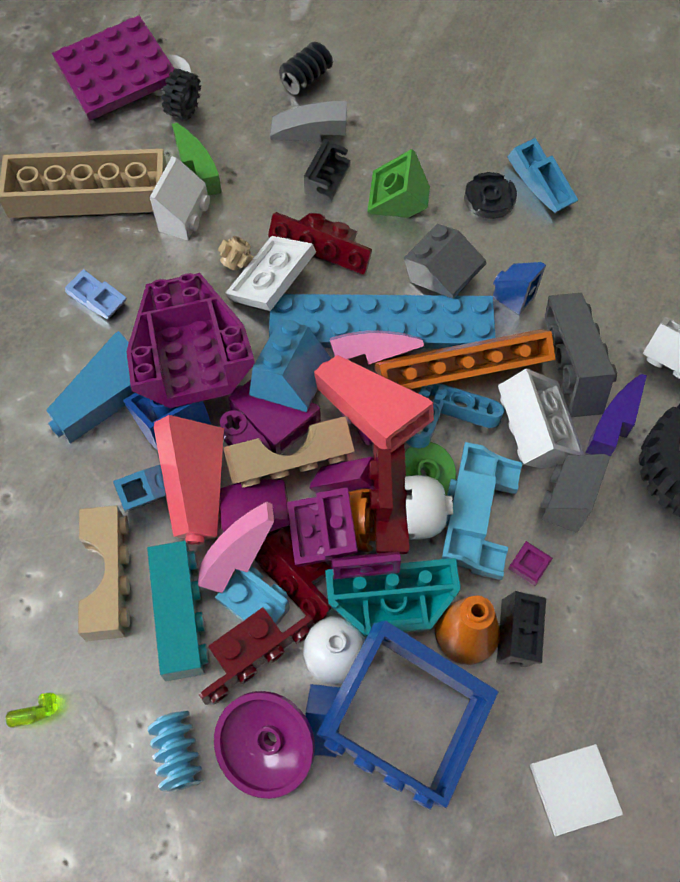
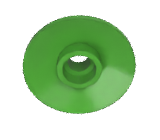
(434, 461)

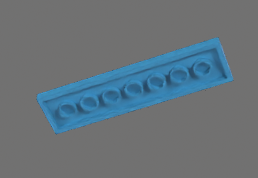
(433, 318)

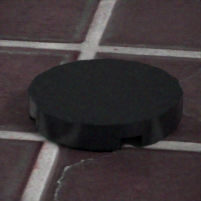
(490, 195)

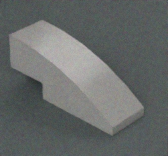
(310, 121)

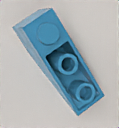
(140, 488)

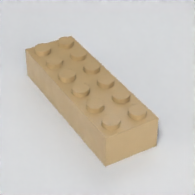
(80, 182)

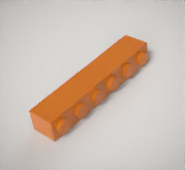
(468, 359)

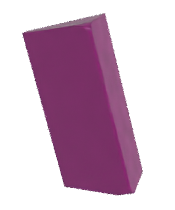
(348, 474)

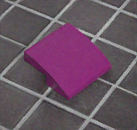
(239, 501)
(322, 527)
(366, 565)

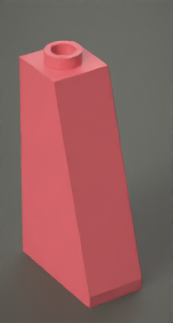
(374, 403)
(191, 475)

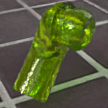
(30, 715)

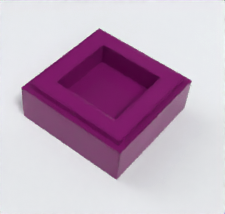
(530, 563)

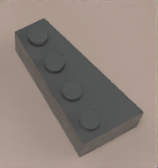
(580, 354)

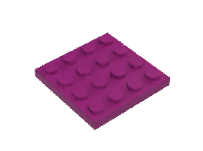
(114, 67)

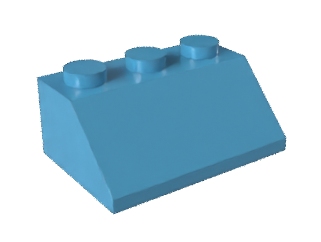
(288, 365)

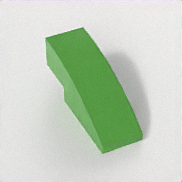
(197, 158)

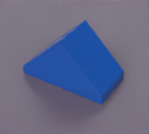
(318, 705)

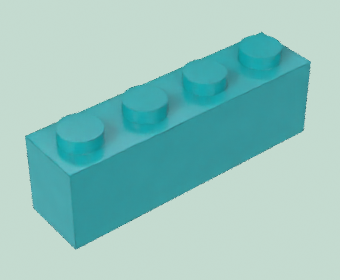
(176, 612)

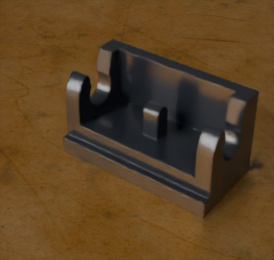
(326, 171)
(521, 629)

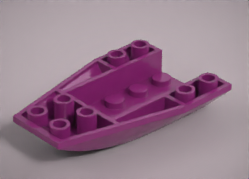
(186, 343)

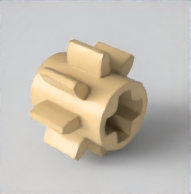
(235, 253)

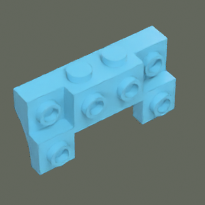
(472, 496)

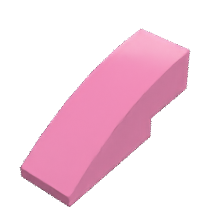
(374, 344)
(235, 548)

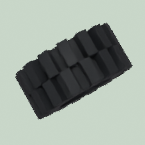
(181, 94)

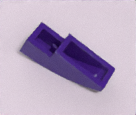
(617, 418)

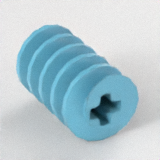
(174, 752)

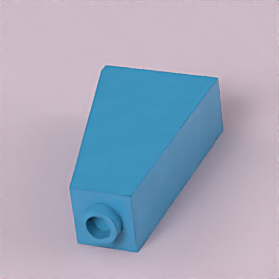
(94, 392)

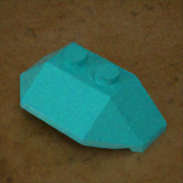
(405, 599)

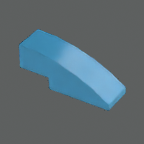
(542, 175)

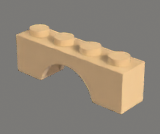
(253, 460)
(104, 611)

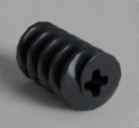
(305, 67)

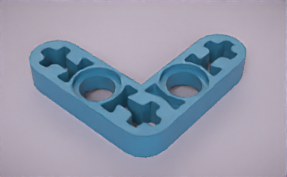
(445, 403)

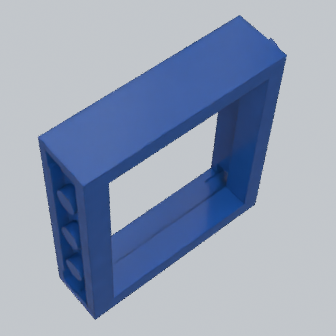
(464, 739)

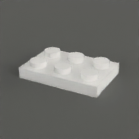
(271, 272)

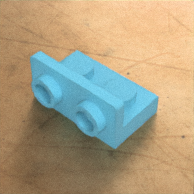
(249, 593)

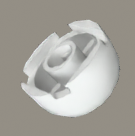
(426, 506)
(332, 649)

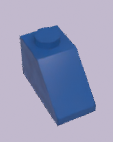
(518, 285)

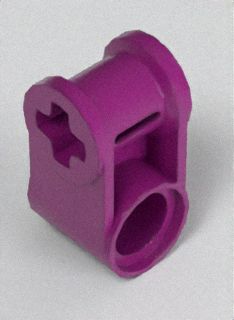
(245, 429)

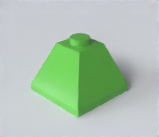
(399, 187)

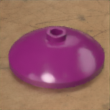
(248, 754)

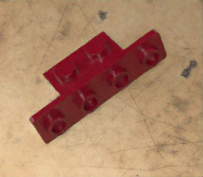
(330, 239)
(389, 499)
(278, 562)
(248, 648)

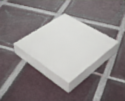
(576, 790)

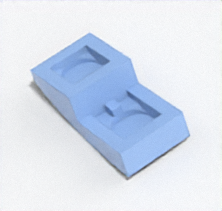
(95, 295)

